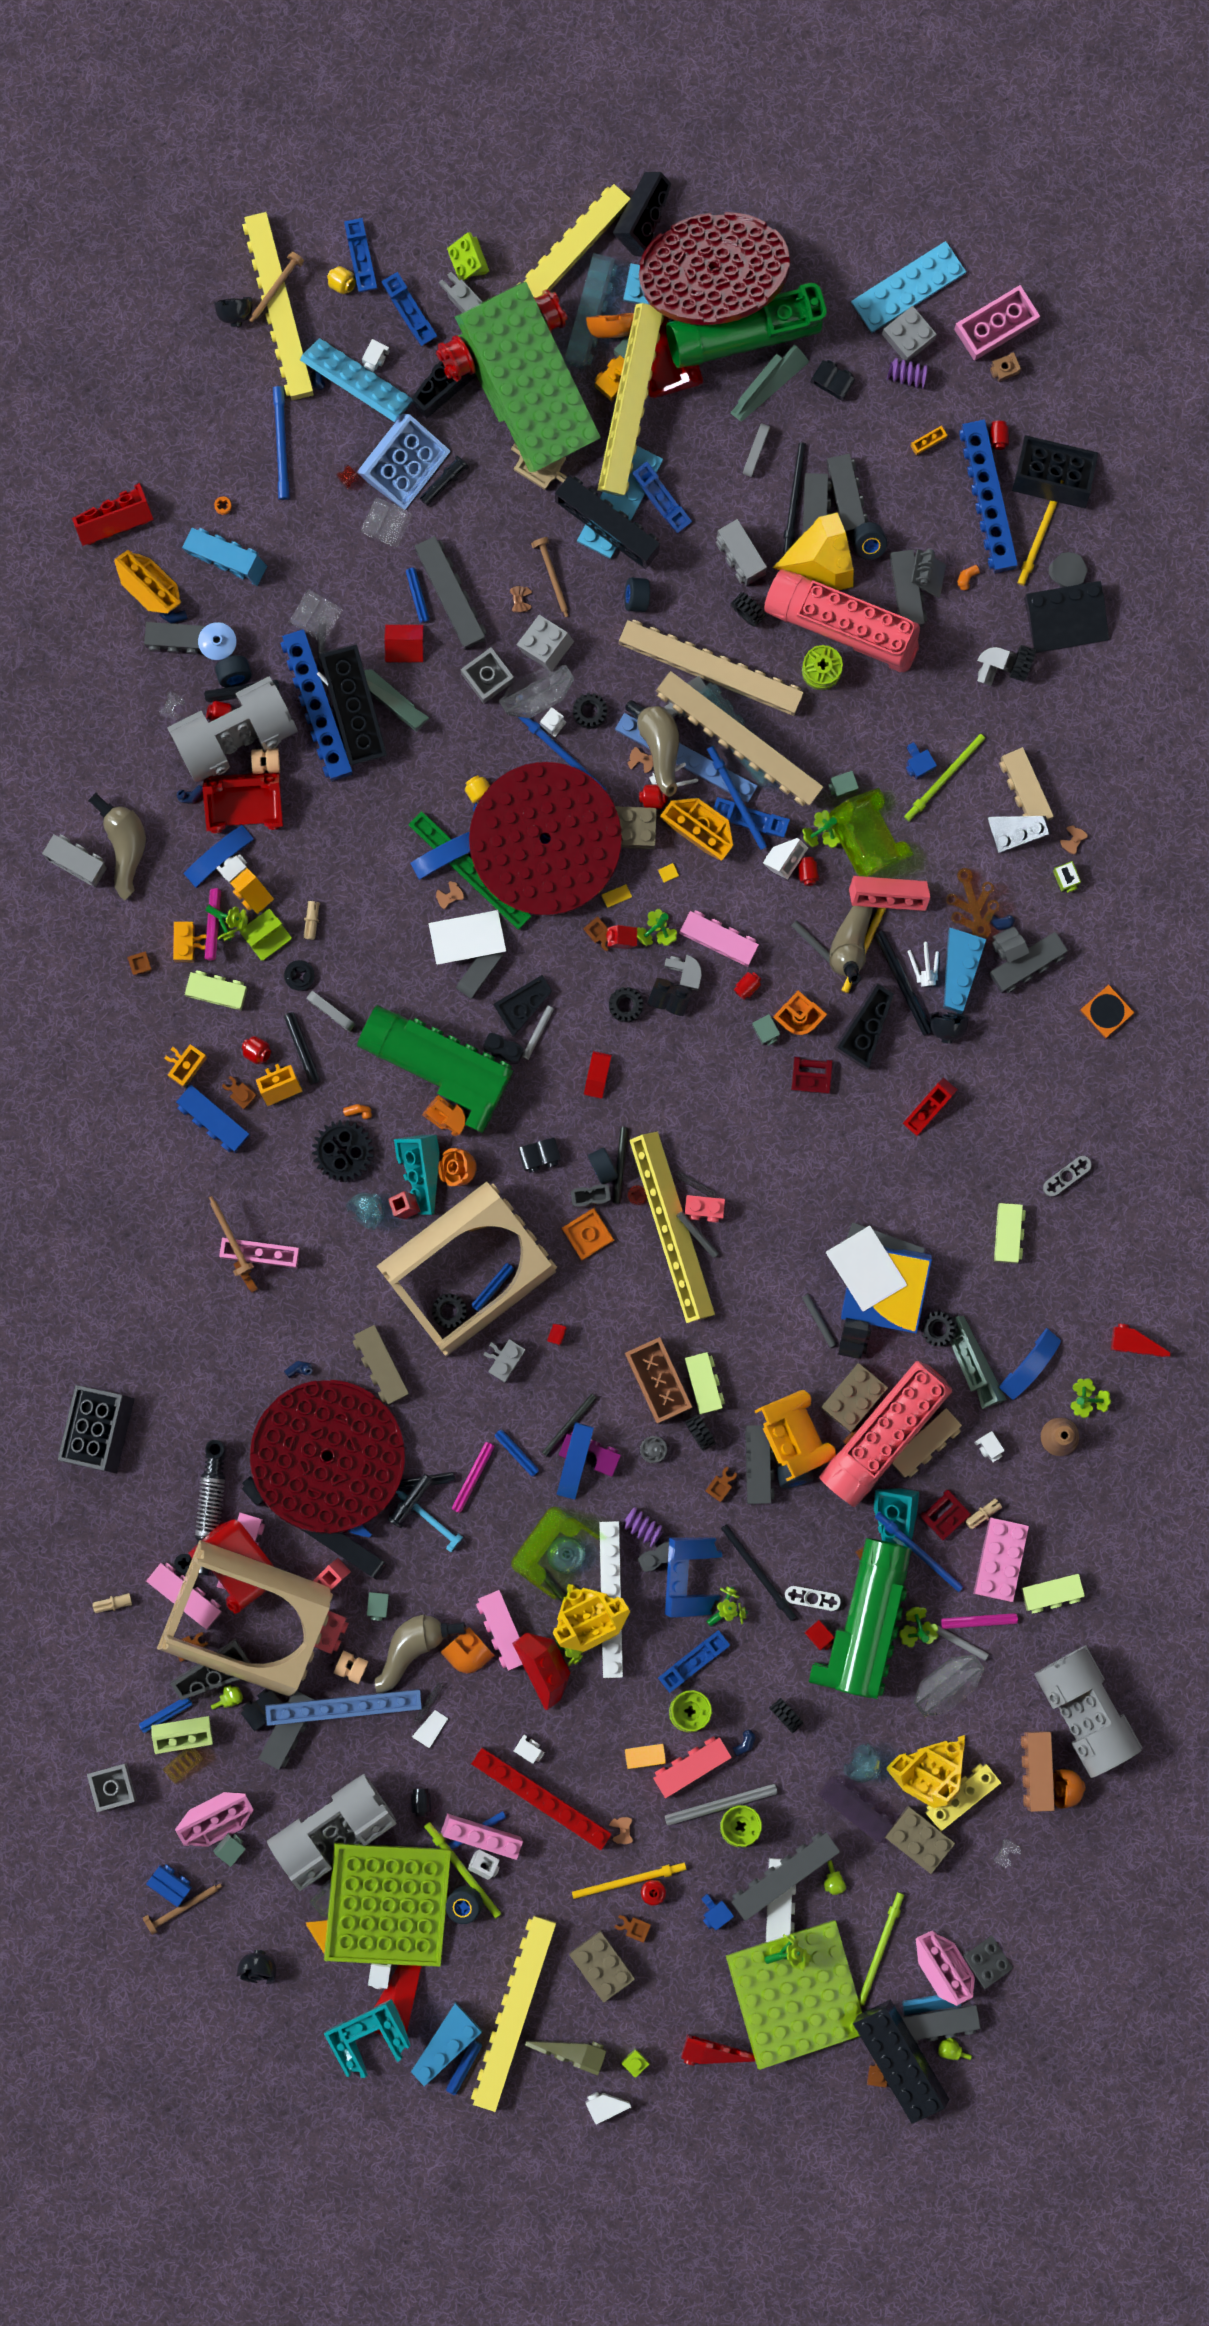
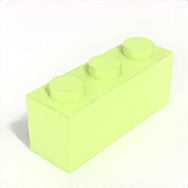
(216, 990)
(1009, 1233)
(704, 1383)
(1053, 1593)
(182, 1735)

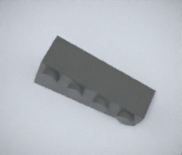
(758, 1466)
(201, 1678)

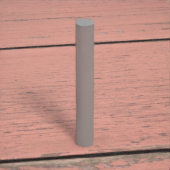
(537, 1033)
(962, 1643)

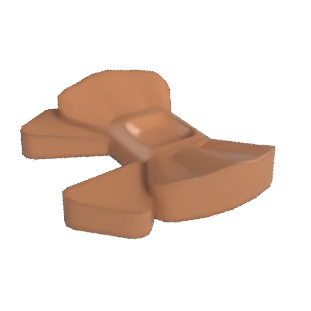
(518, 592)
(636, 756)
(1078, 836)
(455, 894)
(624, 1836)

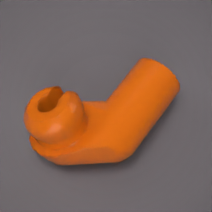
(965, 575)
(358, 1109)

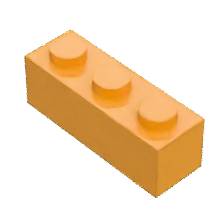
(928, 440)

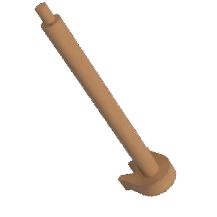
(295, 259)
(542, 544)
(245, 1267)
(153, 1925)

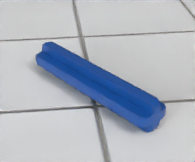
(417, 595)
(492, 1287)
(516, 1452)
(165, 1714)
(463, 2067)

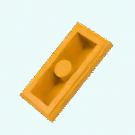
(645, 1756)

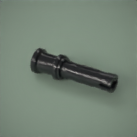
(450, 474)
(404, 1509)

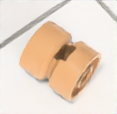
(272, 761)
(357, 1669)

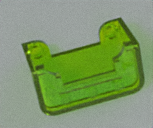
(866, 834)

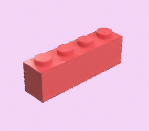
(889, 893)
(692, 1767)

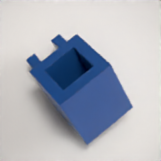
(920, 762)
(717, 1914)

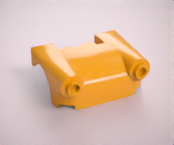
(794, 1435)

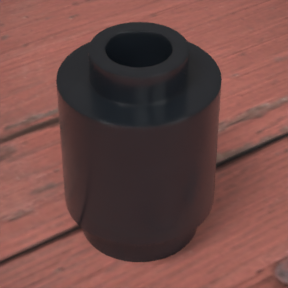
(420, 1802)

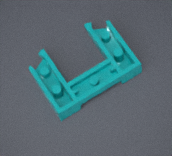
(343, 2036)

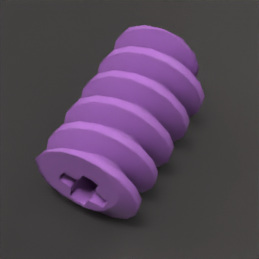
(907, 373)
(643, 1527)

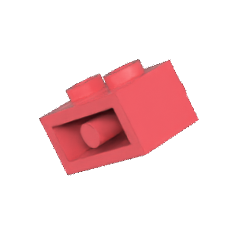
(704, 1207)
(331, 1633)

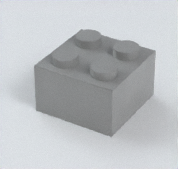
(909, 334)
(545, 643)
(487, 675)
(111, 1787)

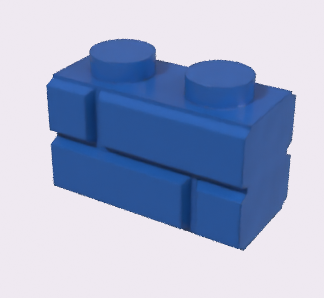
(169, 1885)

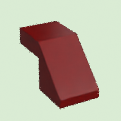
(597, 1074)

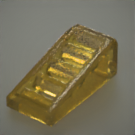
(194, 1752)

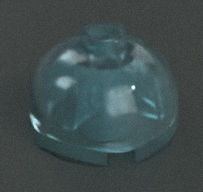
(367, 1209)
(576, 1552)
(864, 1765)

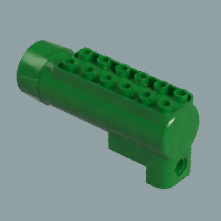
(784, 319)
(458, 1070)
(865, 1645)

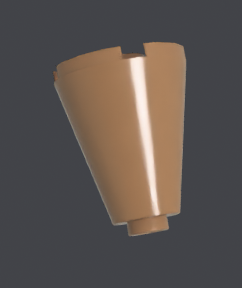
(1052, 1439)

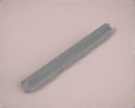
(721, 1804)

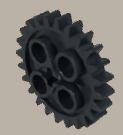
(328, 1161)

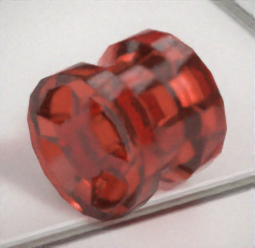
(347, 476)
(637, 1198)

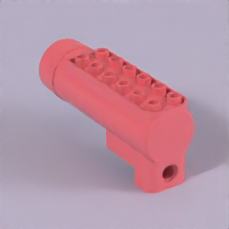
(844, 619)
(886, 1433)

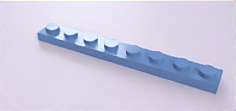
(694, 762)
(343, 1707)

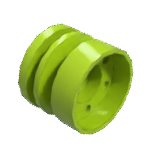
(812, 671)
(698, 1704)
(743, 1815)

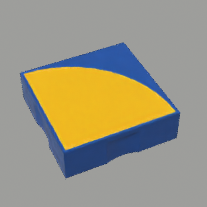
(903, 1307)

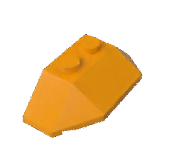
(147, 582)
(700, 826)

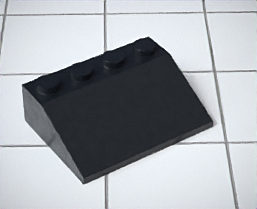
(1046, 463)
(1067, 616)
(96, 1429)

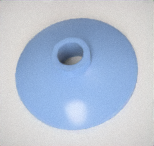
(219, 650)

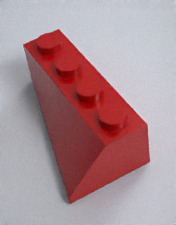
(113, 516)

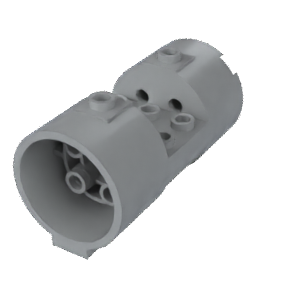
(260, 716)
(1078, 1692)
(351, 1818)

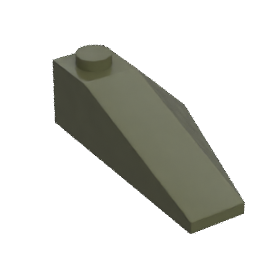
(583, 2055)

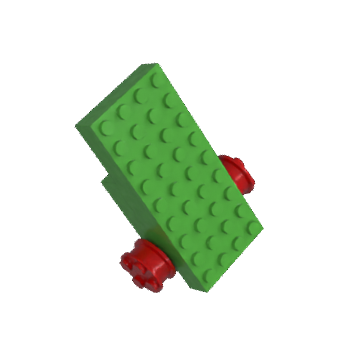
(522, 372)

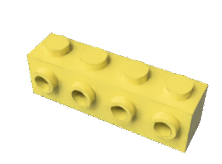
(971, 1791)

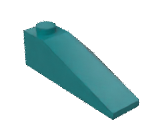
(421, 1163)
(899, 1506)

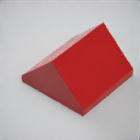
(404, 643)

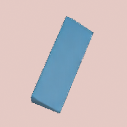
(925, 2004)

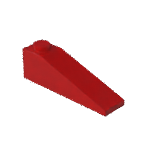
(402, 1992)
(709, 2052)

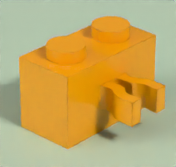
(609, 381)
(252, 891)
(185, 942)
(186, 1066)
(278, 1084)

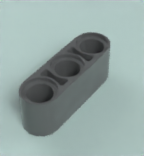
(477, 973)

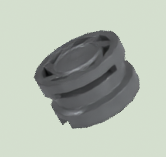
(653, 1449)

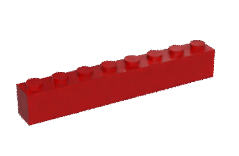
(541, 1798)

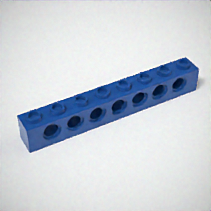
(978, 431)
(298, 640)

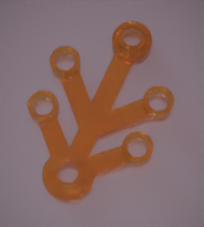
(974, 907)

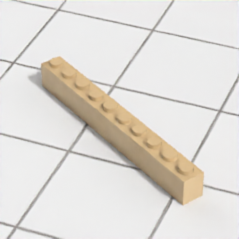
(711, 668)
(738, 738)

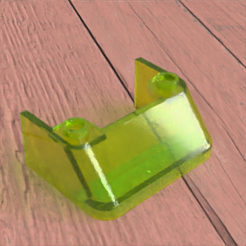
(537, 1543)

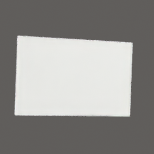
(430, 1729)

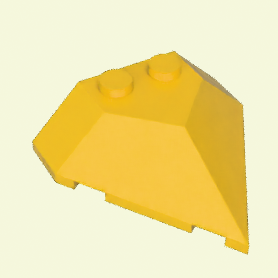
(821, 554)
(589, 1619)
(931, 1772)

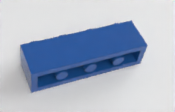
(213, 1119)

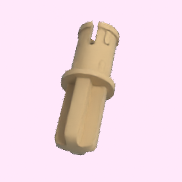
(311, 920)
(983, 1514)
(112, 1603)

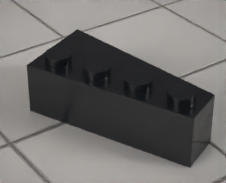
(643, 213)
(437, 390)
(863, 1031)

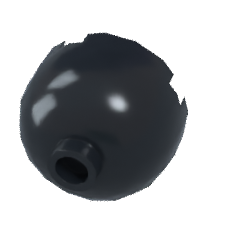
(234, 310)
(948, 1026)
(257, 1967)

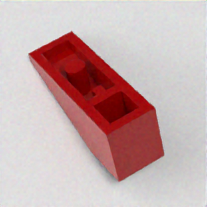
(930, 1106)
(1131, 1341)

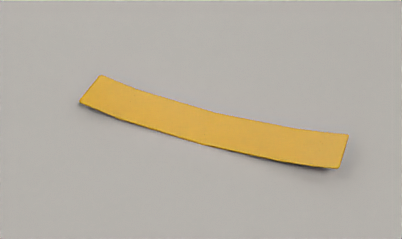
(623, 893)

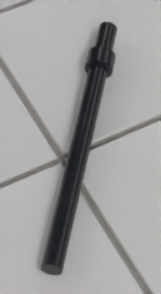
(789, 533)
(781, 1602)

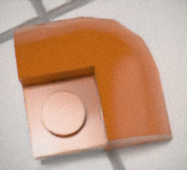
(610, 325)
(799, 1015)
(445, 1115)
(467, 1652)

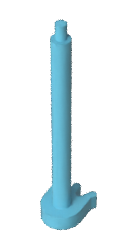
(455, 1540)

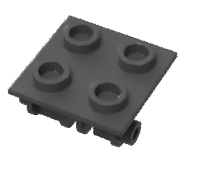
(928, 572)
(988, 1962)

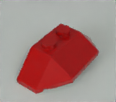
(544, 1667)

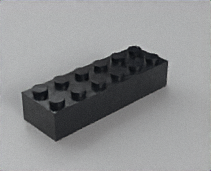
(607, 522)
(353, 704)
(901, 2061)

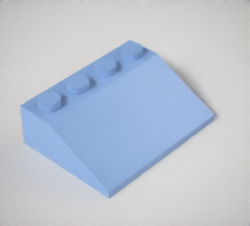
(403, 461)

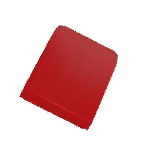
(557, 1334)

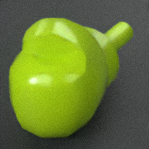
(231, 1697)
(834, 1883)
(951, 2050)

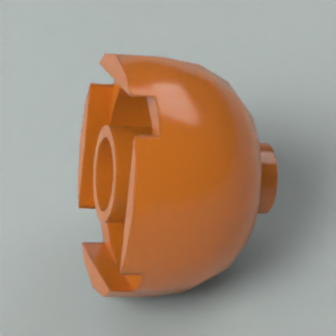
(457, 1167)
(1068, 1788)

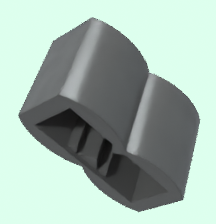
(1010, 945)
(596, 1195)
(652, 1559)

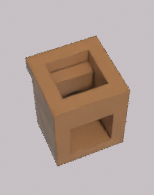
(1002, 374)

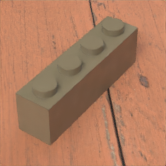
(381, 1365)

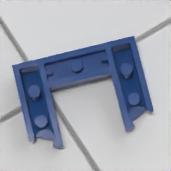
(680, 1551)

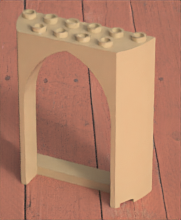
(477, 1210)
(306, 1596)

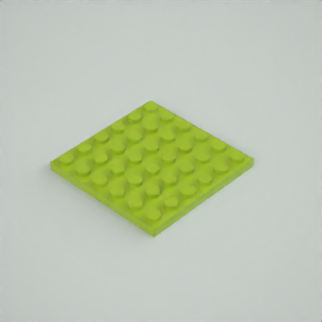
(387, 1904)
(795, 2009)

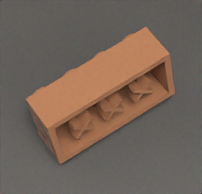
(658, 1380)
(1038, 1771)

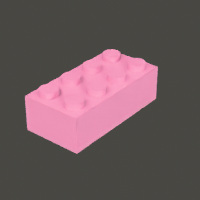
(997, 322)
(1001, 1559)

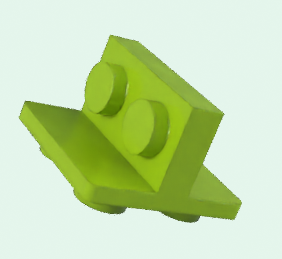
(467, 257)
(265, 934)

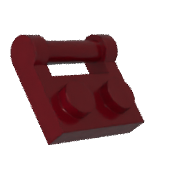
(811, 1081)
(949, 1519)

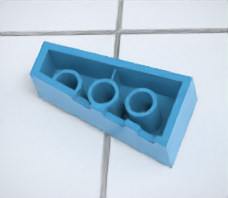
(225, 555)
(961, 965)
(449, 2040)

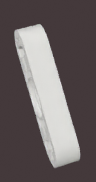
(806, 1603)

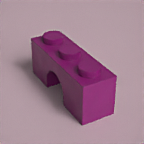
(606, 1458)

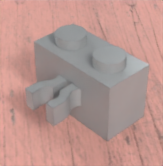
(506, 1361)

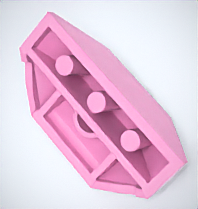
(214, 1819)
(945, 1968)

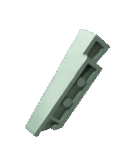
(769, 381)
(395, 701)
(975, 1366)

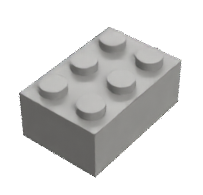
(740, 553)
(75, 860)

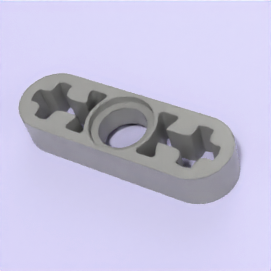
(756, 449)
(328, 1009)
(1052, 1180)

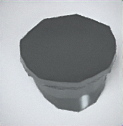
(1068, 569)

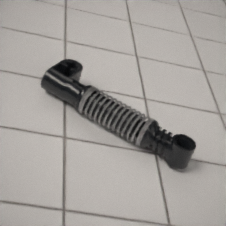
(210, 1501)

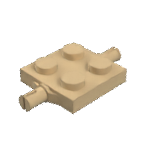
(543, 476)

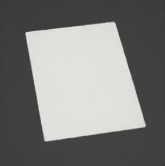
(467, 937)
(866, 1268)

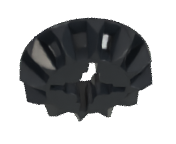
(300, 966)

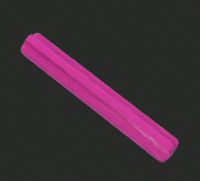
(212, 926)
(473, 1477)
(974, 1621)

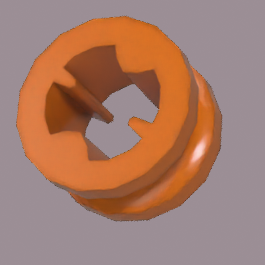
(221, 511)

